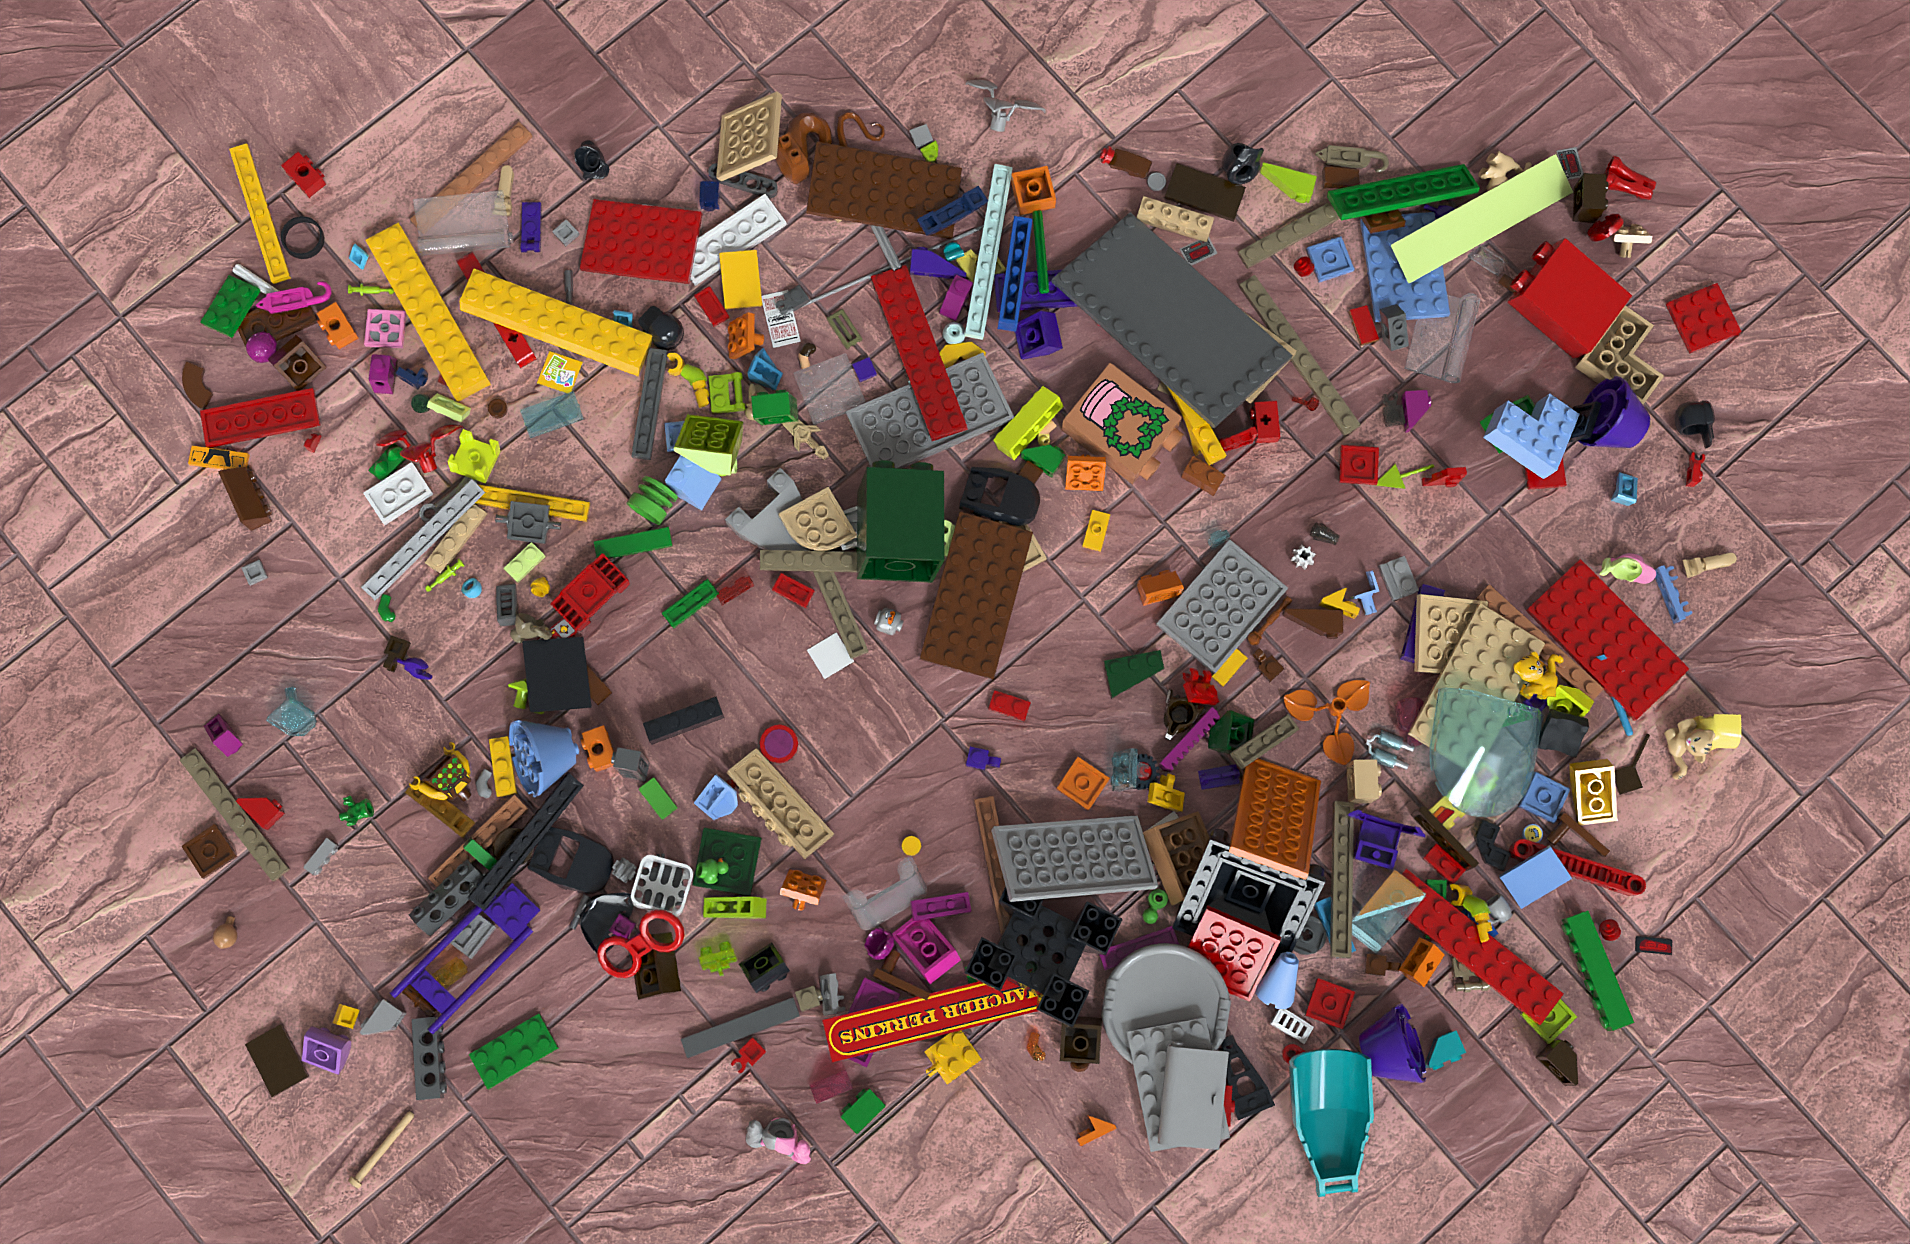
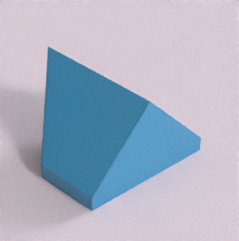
(764, 371)

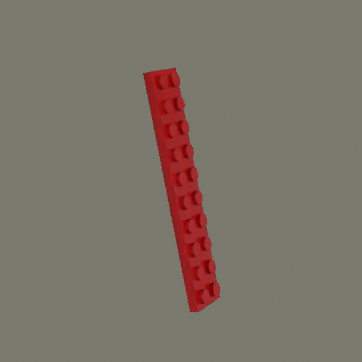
(919, 353)
(1488, 959)

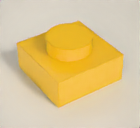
(346, 1016)

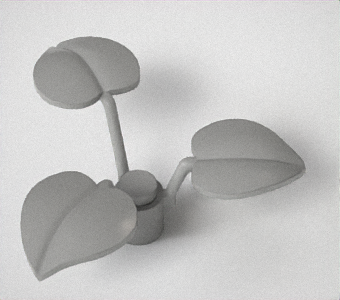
(998, 116)

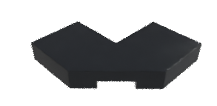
(1491, 854)

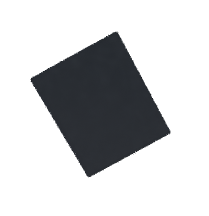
(556, 674)

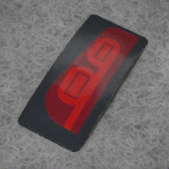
(1653, 945)

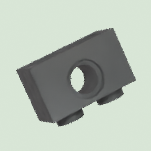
(1394, 327)

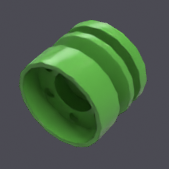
(651, 501)

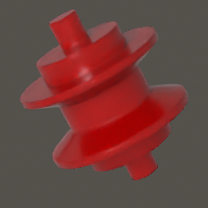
(1304, 266)
(1610, 930)

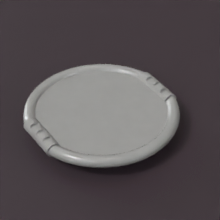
(1163, 987)

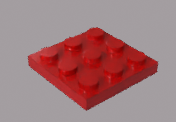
(1703, 318)

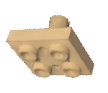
(1630, 235)

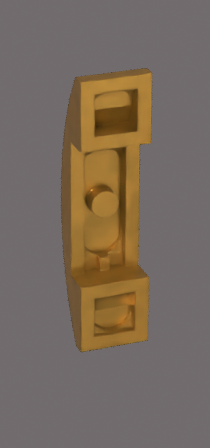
(443, 811)

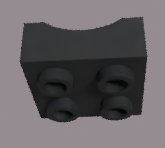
(1563, 732)

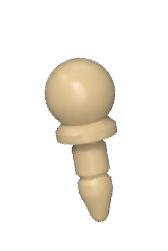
(752, 391)

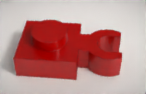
(751, 1053)

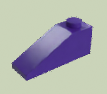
(931, 265)

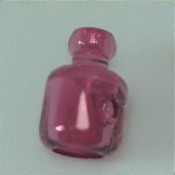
(1406, 713)

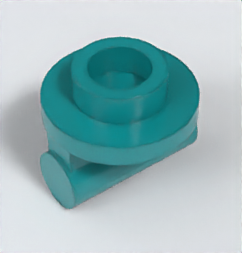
(952, 251)

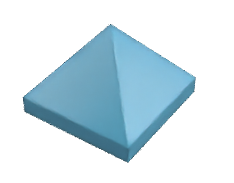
(358, 256)
(623, 317)

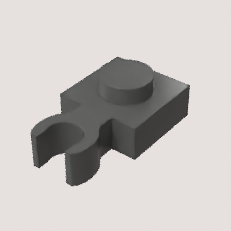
(794, 298)

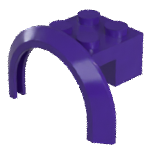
(1379, 839)

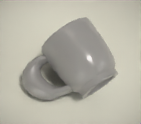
(1499, 909)

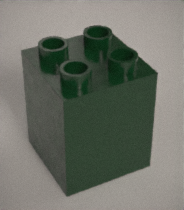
(900, 523)

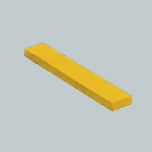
(559, 506)

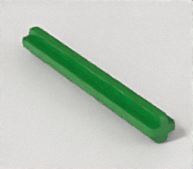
(1040, 251)

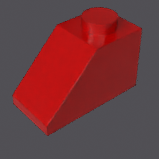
(262, 810)

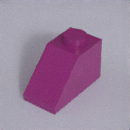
(956, 298)
(1414, 407)
(223, 735)

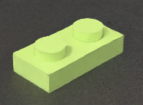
(448, 407)
(524, 562)

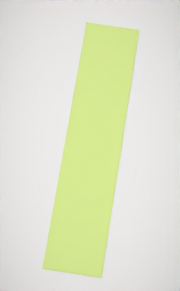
(1481, 218)

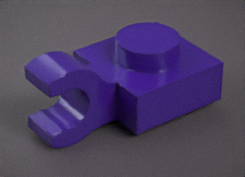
(979, 758)

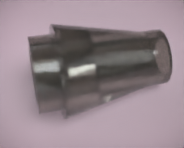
(1324, 534)

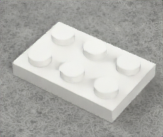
(398, 493)

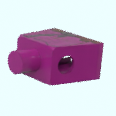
(383, 370)

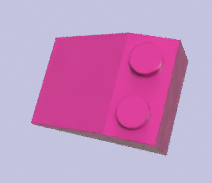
(926, 948)

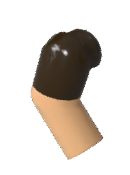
(804, 353)

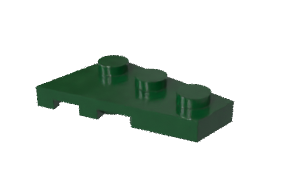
(1131, 670)

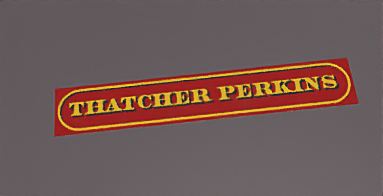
(923, 1019)

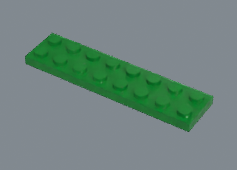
(1402, 192)

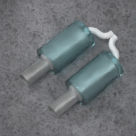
(1392, 741)

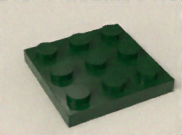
(738, 851)

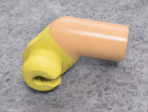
(1043, 436)

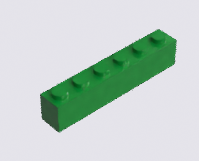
(1597, 971)

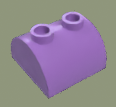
(325, 1049)

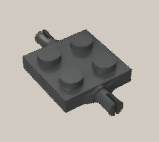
(528, 522)
(664, 880)

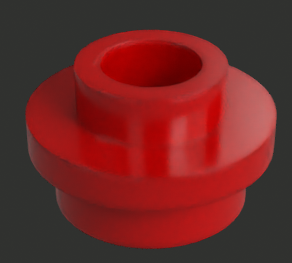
(1107, 154)

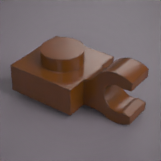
(1269, 666)
(1377, 965)

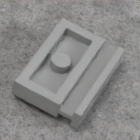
(1398, 578)
(473, 936)

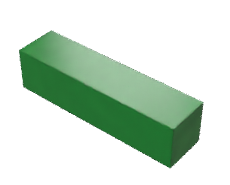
(479, 853)

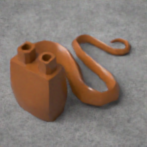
(793, 148)

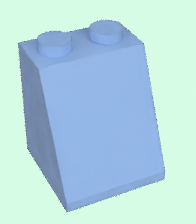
(692, 482)

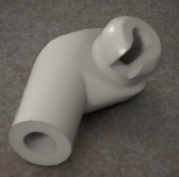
(481, 784)

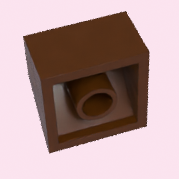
(297, 363)

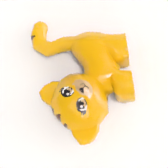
(1531, 670)

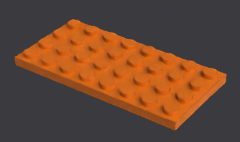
(1276, 818)

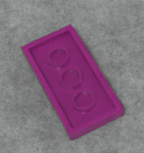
(869, 996)

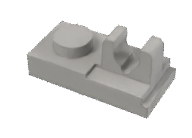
(829, 992)

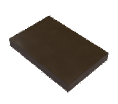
(277, 1060)

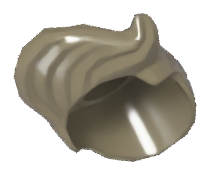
(527, 628)

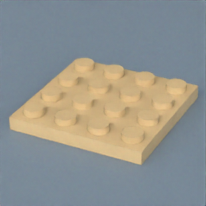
(749, 136)
(1439, 628)

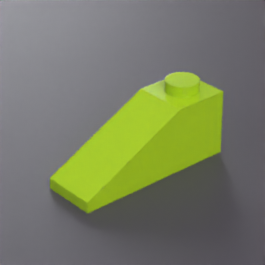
(1291, 182)
(735, 907)

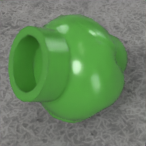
(710, 868)

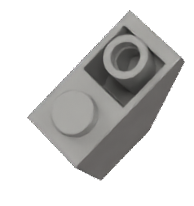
(384, 1019)

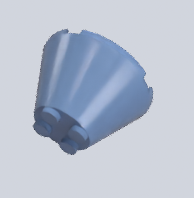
(541, 754)

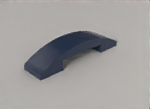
(953, 212)

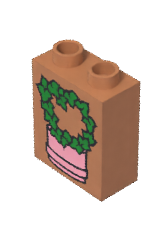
(1123, 424)

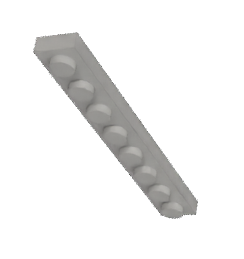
(422, 539)

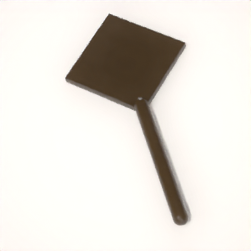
(1627, 777)

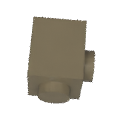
(808, 998)

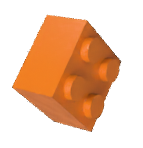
(1033, 190)

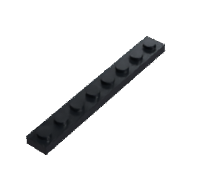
(525, 841)

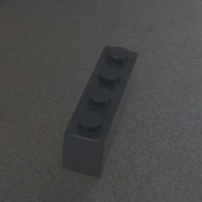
(683, 720)

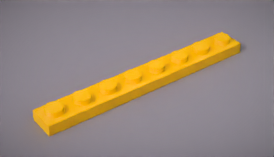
(260, 213)

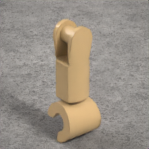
(506, 185)
(1697, 565)

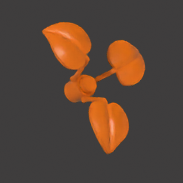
(1350, 695)

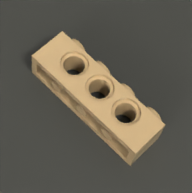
(1175, 219)

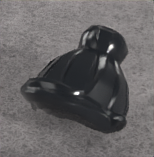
(591, 161)

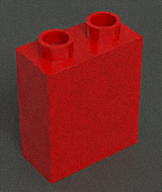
(1568, 297)

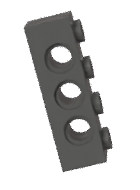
(630, 764)
(446, 898)
(421, 1068)

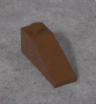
(1322, 622)

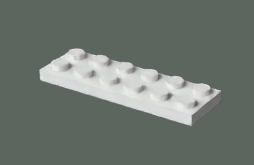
(735, 234)

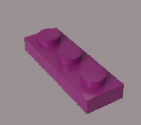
(940, 906)

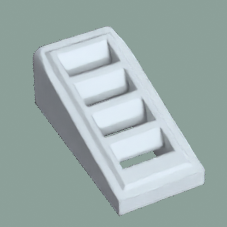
(1278, 1015)

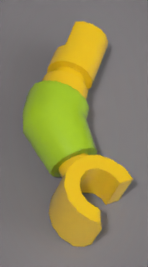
(695, 377)
(1477, 908)

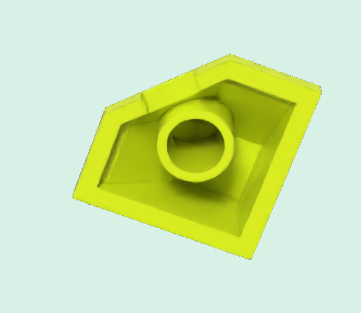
(1570, 701)

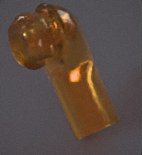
(1033, 1048)

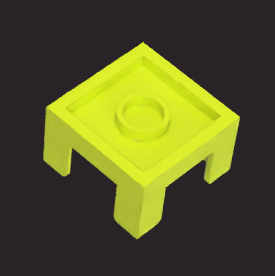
(474, 457)

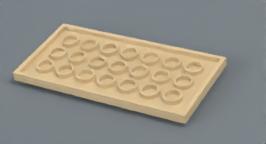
(1480, 663)

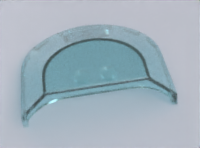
(1483, 750)

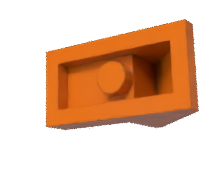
(1100, 1128)

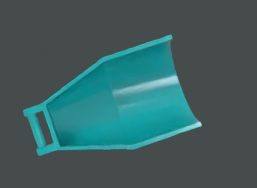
(1332, 1113)

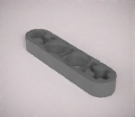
(741, 184)

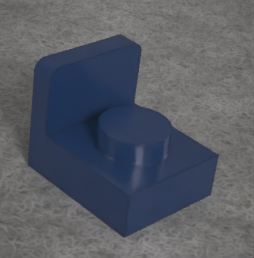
(411, 378)

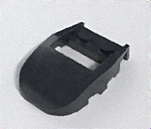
(1018, 502)
(588, 870)

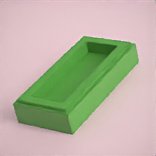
(658, 798)

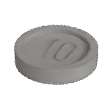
(1156, 181)

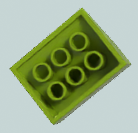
(710, 442)

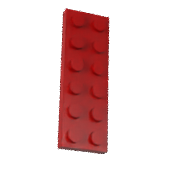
(260, 418)

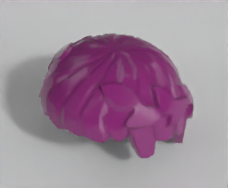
(261, 347)
(879, 943)

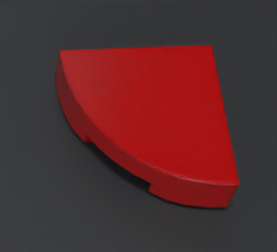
(311, 444)

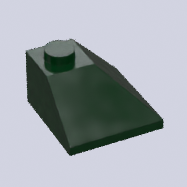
(1230, 732)

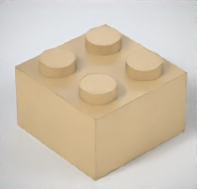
(1363, 781)

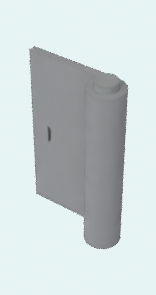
(1188, 1088)

